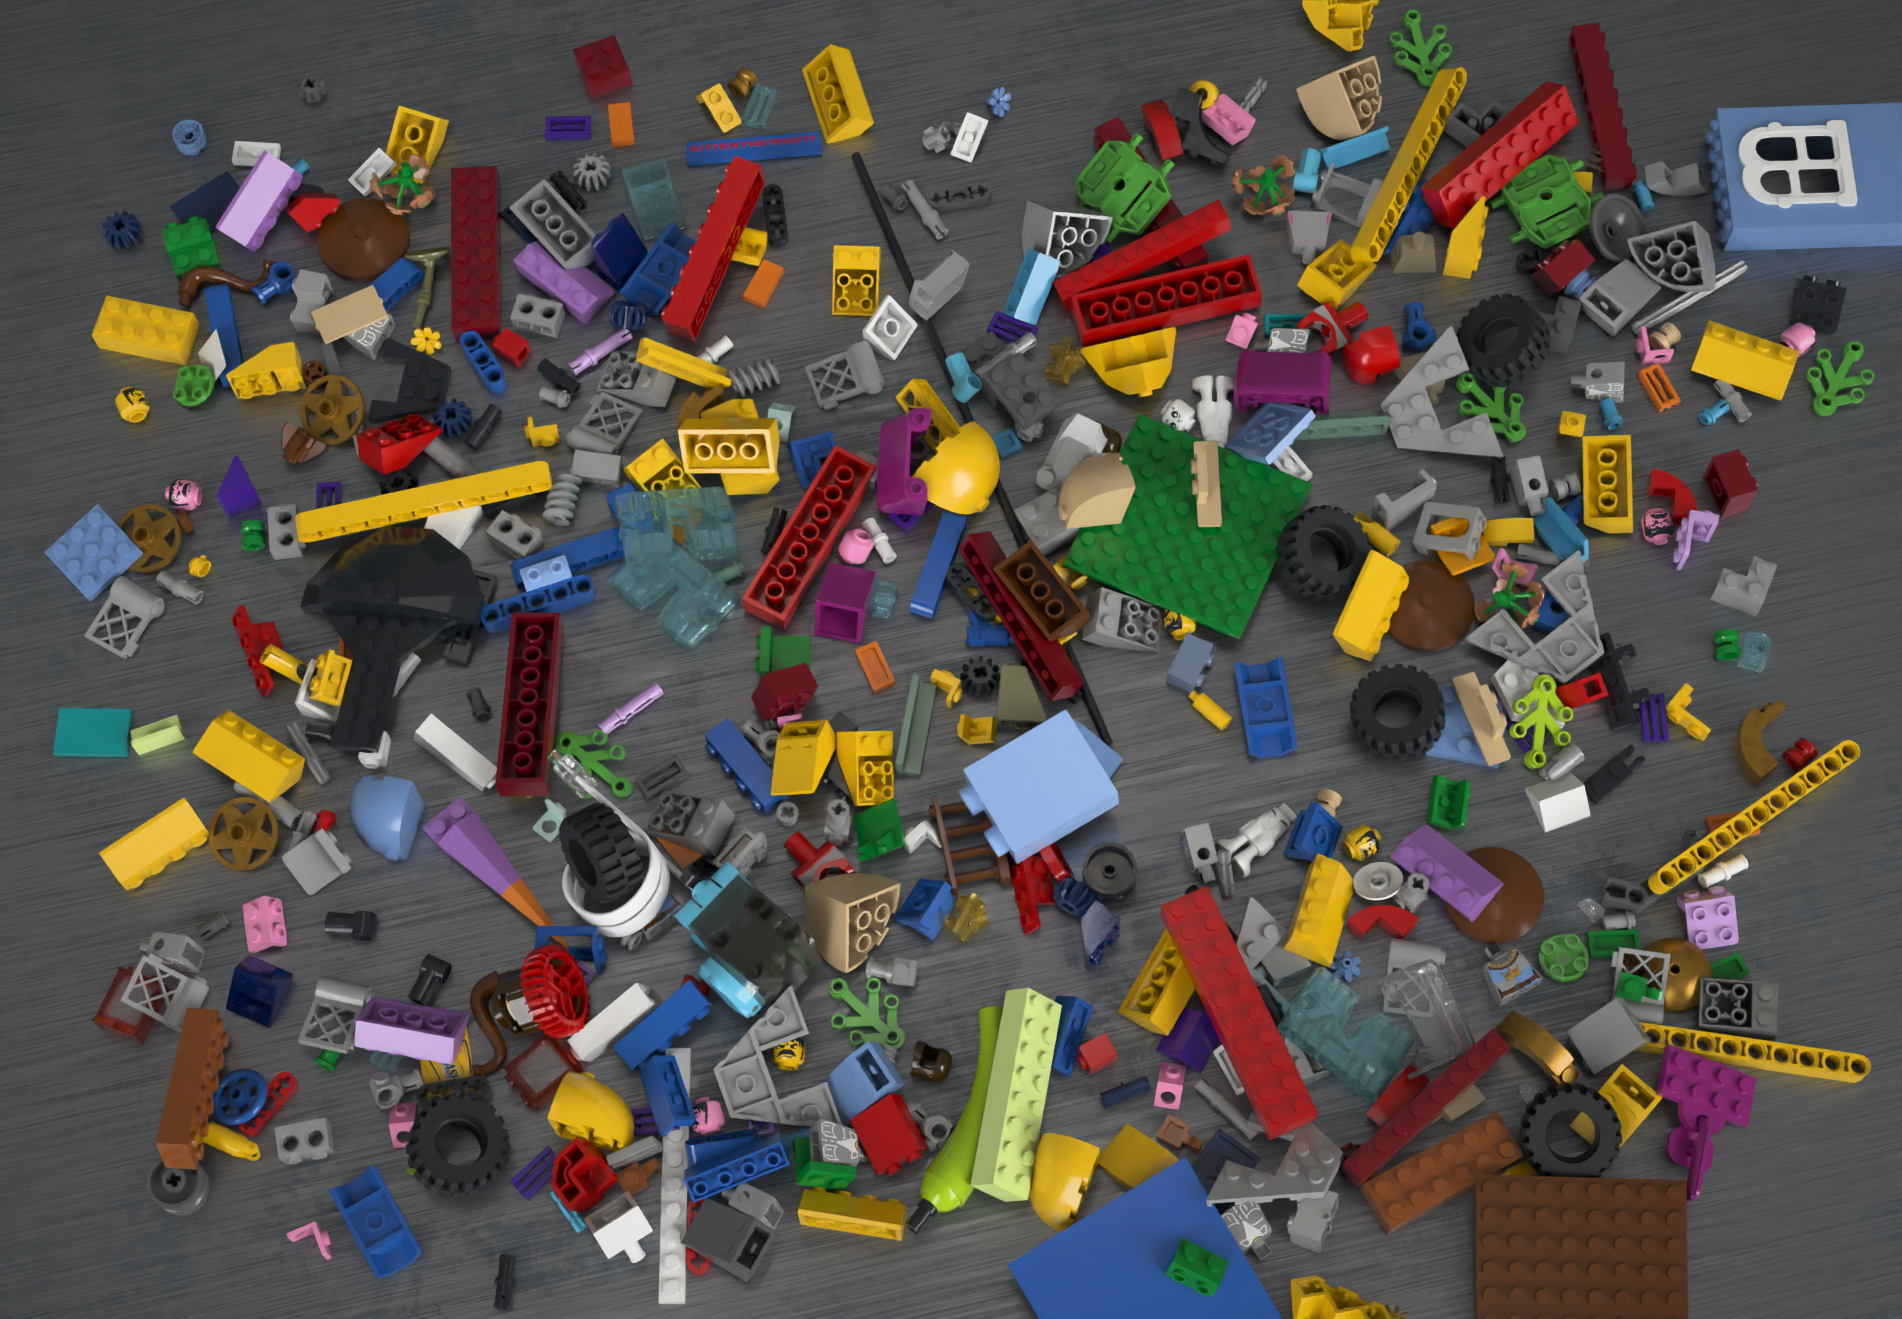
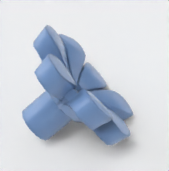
(998, 101)
(1344, 970)

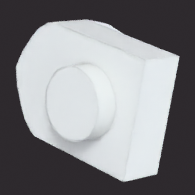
(916, 836)

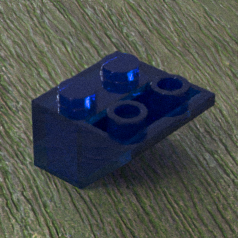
(1097, 931)
(258, 990)

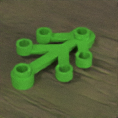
(1420, 49)
(1837, 381)
(1493, 409)
(590, 759)
(868, 1017)

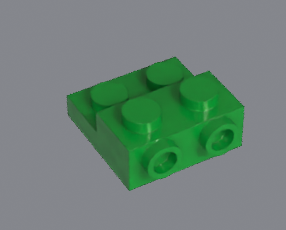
(190, 245)

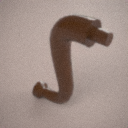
(197, 275)
(482, 1015)

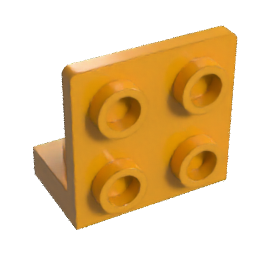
(1455, 561)

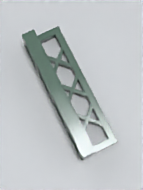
(1346, 425)
(915, 727)

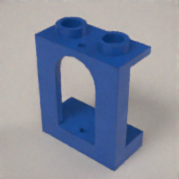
(588, 953)

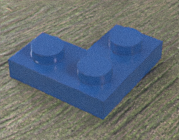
(807, 453)

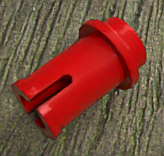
(325, 820)

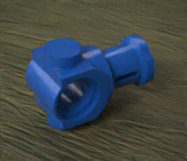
(275, 282)
(1417, 327)

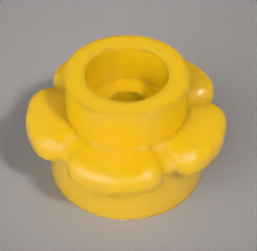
(199, 566)

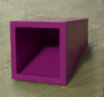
(843, 603)

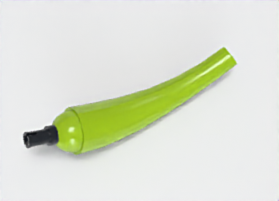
(950, 1173)

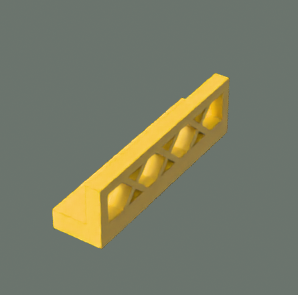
(681, 364)
(928, 399)

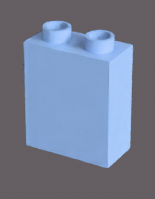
(1038, 788)

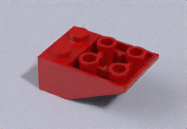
(396, 442)

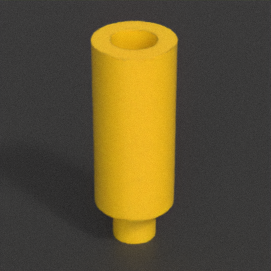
(1210, 710)

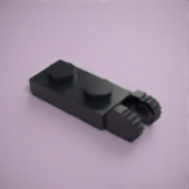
(1611, 775)

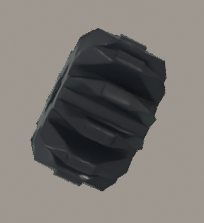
(398, 479)
(977, 669)

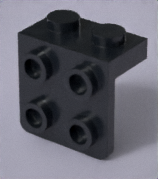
(1818, 303)

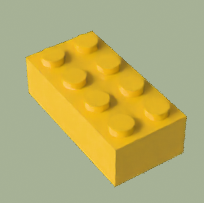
(146, 330)

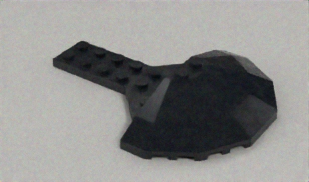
(386, 602)

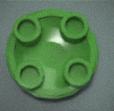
(193, 384)
(1564, 957)

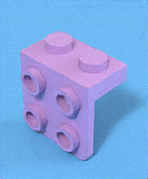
(1697, 526)
(1710, 917)

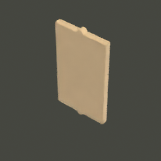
(349, 314)

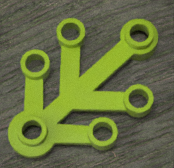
(1541, 718)

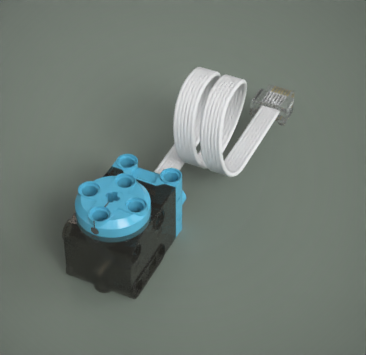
(750, 939)

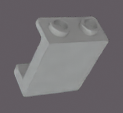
(1393, 514)
(1607, 1036)

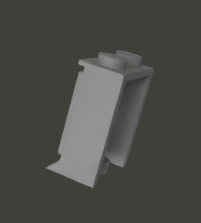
(938, 285)

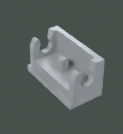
(597, 467)

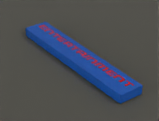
(754, 148)

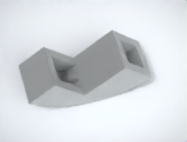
(1678, 182)

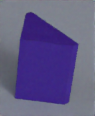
(237, 490)
(1190, 1040)

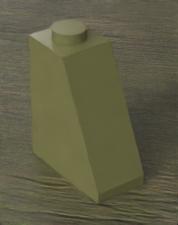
(1018, 700)

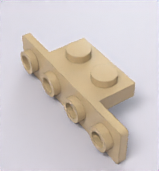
(1206, 483)
(1483, 717)

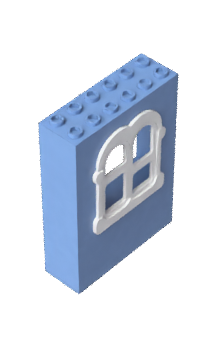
(1867, 168)

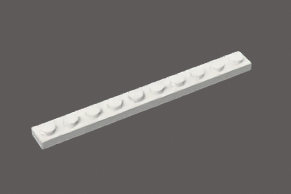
(674, 1200)

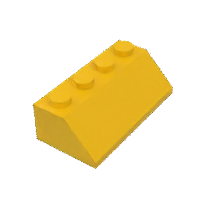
(837, 94)
(1745, 360)
(729, 445)
(742, 482)
(1608, 483)
(1370, 606)
(250, 756)
(155, 844)
(1320, 911)
(1159, 990)
(852, 1213)

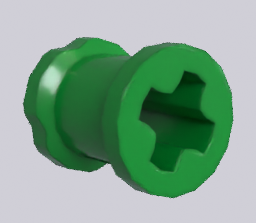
(327, 1059)

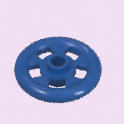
(244, 1099)

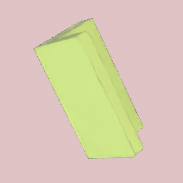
(157, 735)

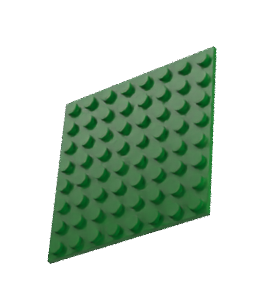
(1163, 552)

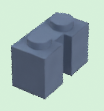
(1190, 662)

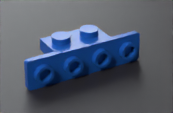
(1414, 218)

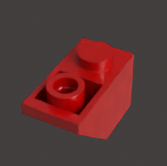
(311, 208)
(1582, 691)

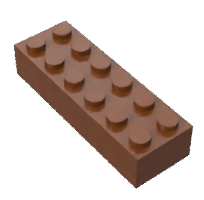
(192, 1089)
(1441, 1172)

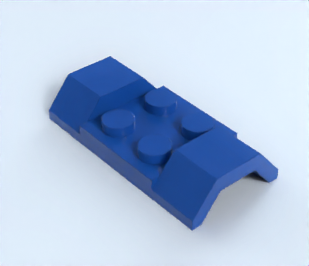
(659, 271)
(1266, 708)
(376, 1223)

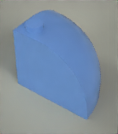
(386, 814)

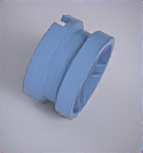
(184, 132)
(1579, 285)

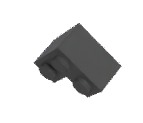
(1467, 125)
(1562, 324)

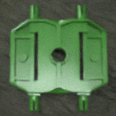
(1119, 162)
(1523, 194)

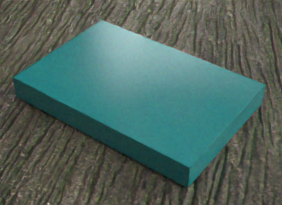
(93, 732)

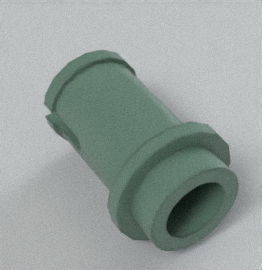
(731, 571)

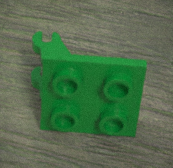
(878, 830)

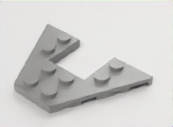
(1413, 416)
(1564, 650)
(1256, 938)
(748, 1084)
(1302, 1174)

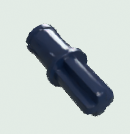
(1125, 1091)

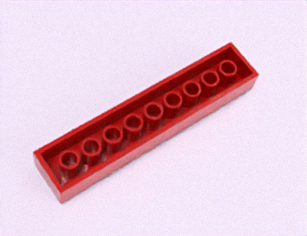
(1238, 1013)

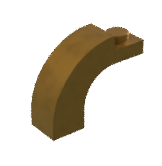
(695, 406)
(1749, 748)
(1538, 1045)

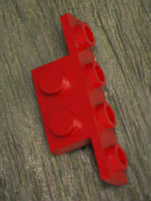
(254, 640)
(1032, 889)

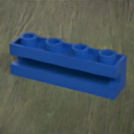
(744, 763)
(663, 1025)
(736, 1167)

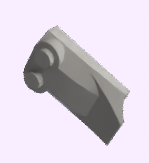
(1076, 441)

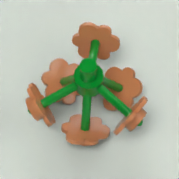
(1264, 180)
(397, 184)
(1506, 595)

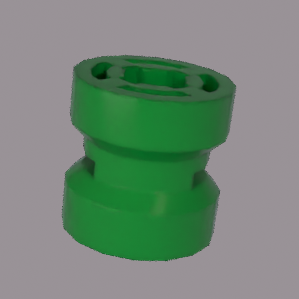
(252, 535)
(1727, 644)

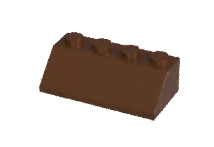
(1042, 592)

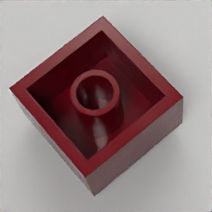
(602, 66)
(1561, 268)
(1730, 483)
(784, 692)

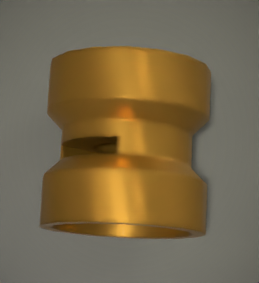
(742, 82)

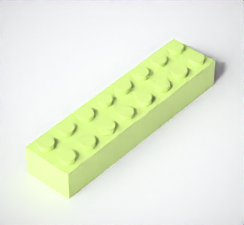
(1016, 1095)

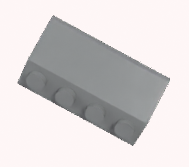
(555, 225)

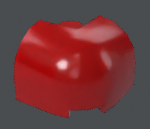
(1371, 355)
(581, 1175)

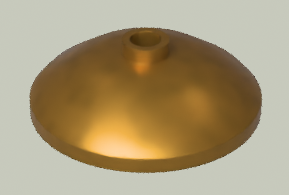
(1682, 988)

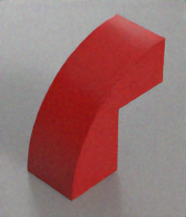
(1162, 126)
(1669, 486)
(1393, 919)
(1397, 1096)

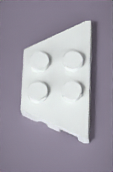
(1513, 683)

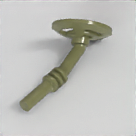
(428, 258)

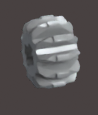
(591, 171)

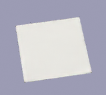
(212, 355)

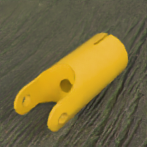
(1379, 536)
(282, 662)
(231, 1142)

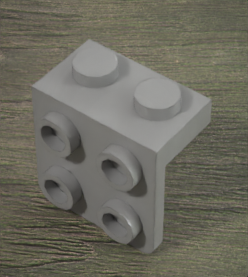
(743, 851)
(317, 861)

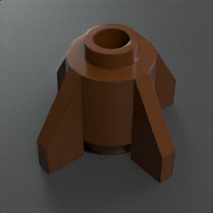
(299, 445)

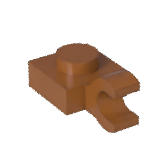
(1176, 1133)
(635, 1177)

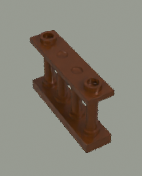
(998, 870)

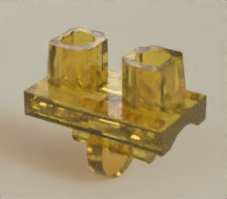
(1068, 362)
(970, 919)

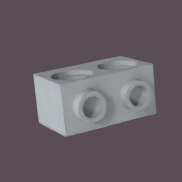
(535, 320)
(280, 533)
(512, 540)
(304, 1134)

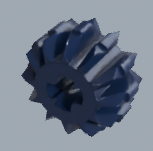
(121, 230)
(628, 315)
(444, 416)
(1074, 897)

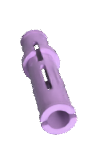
(594, 354)
(633, 706)

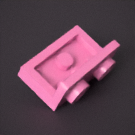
(1228, 120)
(264, 923)

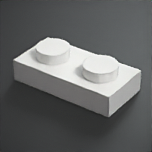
(969, 137)
(249, 152)
(378, 163)
(1292, 464)

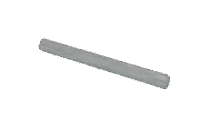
(1687, 298)

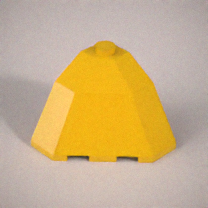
(1341, 20)
(1135, 362)
(1321, 1301)

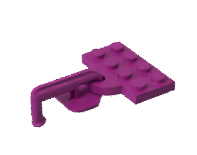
(1705, 1099)

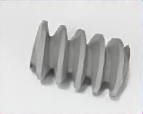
(753, 377)
(561, 498)

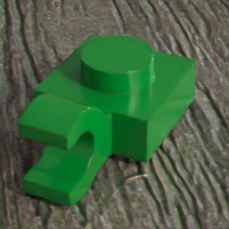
(1634, 987)

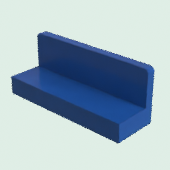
(1071, 1029)
(667, 1094)

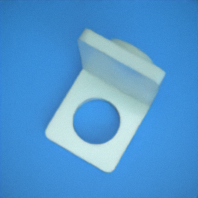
(783, 418)
(555, 813)

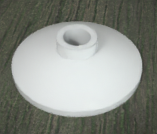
(1378, 881)

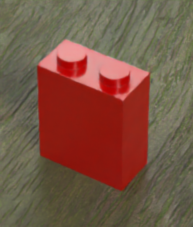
(889, 1135)

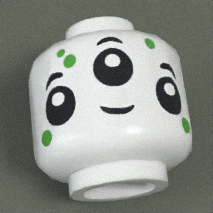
(1178, 415)

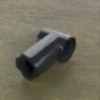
(357, 925)
(432, 974)

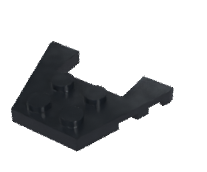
(421, 387)

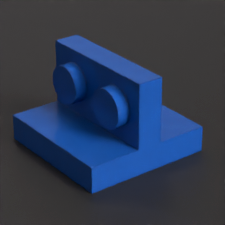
(1313, 834)
(927, 907)

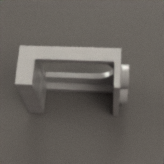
(1335, 180)
(1466, 544)

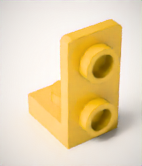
(720, 107)
(1676, 713)

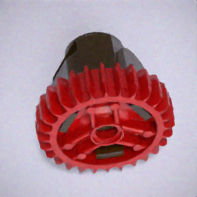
(543, 995)

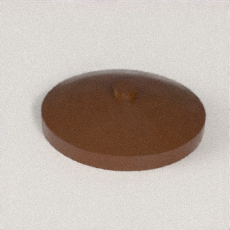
(362, 239)
(1433, 609)
(1513, 907)

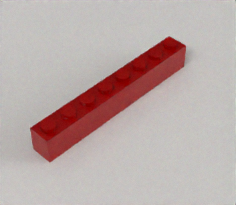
(1146, 252)

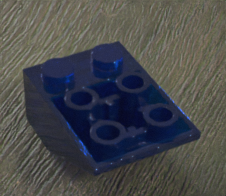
(618, 252)

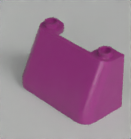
(1283, 379)
(895, 489)

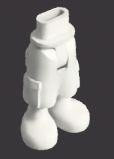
(1214, 416)
(1259, 834)

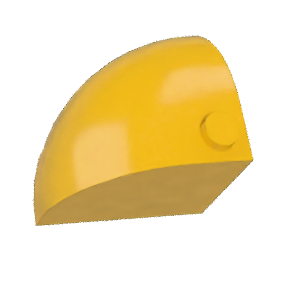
(962, 471)
(592, 1112)
(1061, 1178)

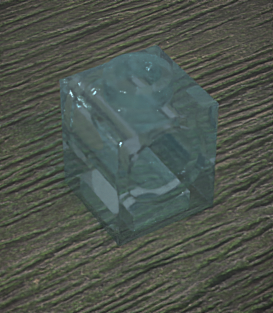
(882, 599)
(1751, 660)

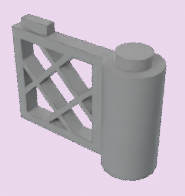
(864, 372)
(593, 439)
(138, 603)
(1406, 953)
(187, 994)
(344, 998)
(1648, 1010)

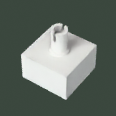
(619, 1227)

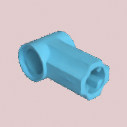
(1306, 175)
(965, 381)

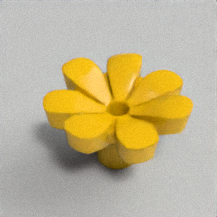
(426, 340)

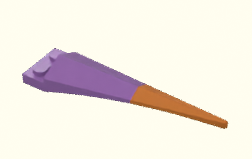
(468, 841)

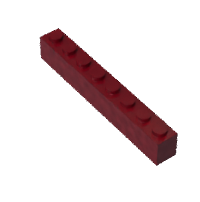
(1602, 106)
(1116, 131)
(1044, 657)
(1425, 1108)

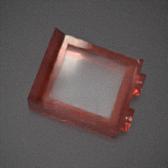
(123, 1018)
(541, 1070)

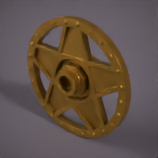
(332, 409)
(151, 536)
(243, 833)

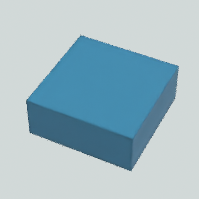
(1007, 443)

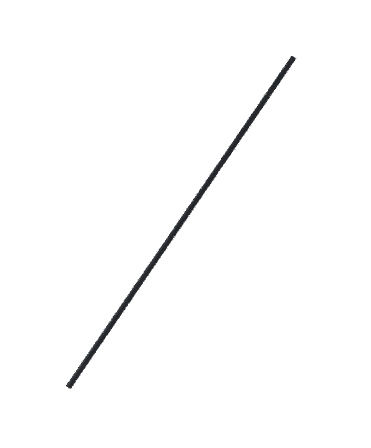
(967, 415)

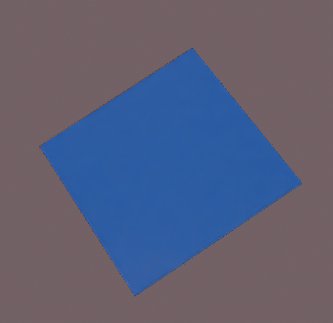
(1120, 1253)

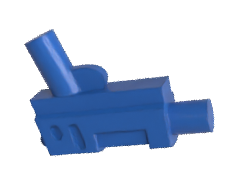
(984, 635)

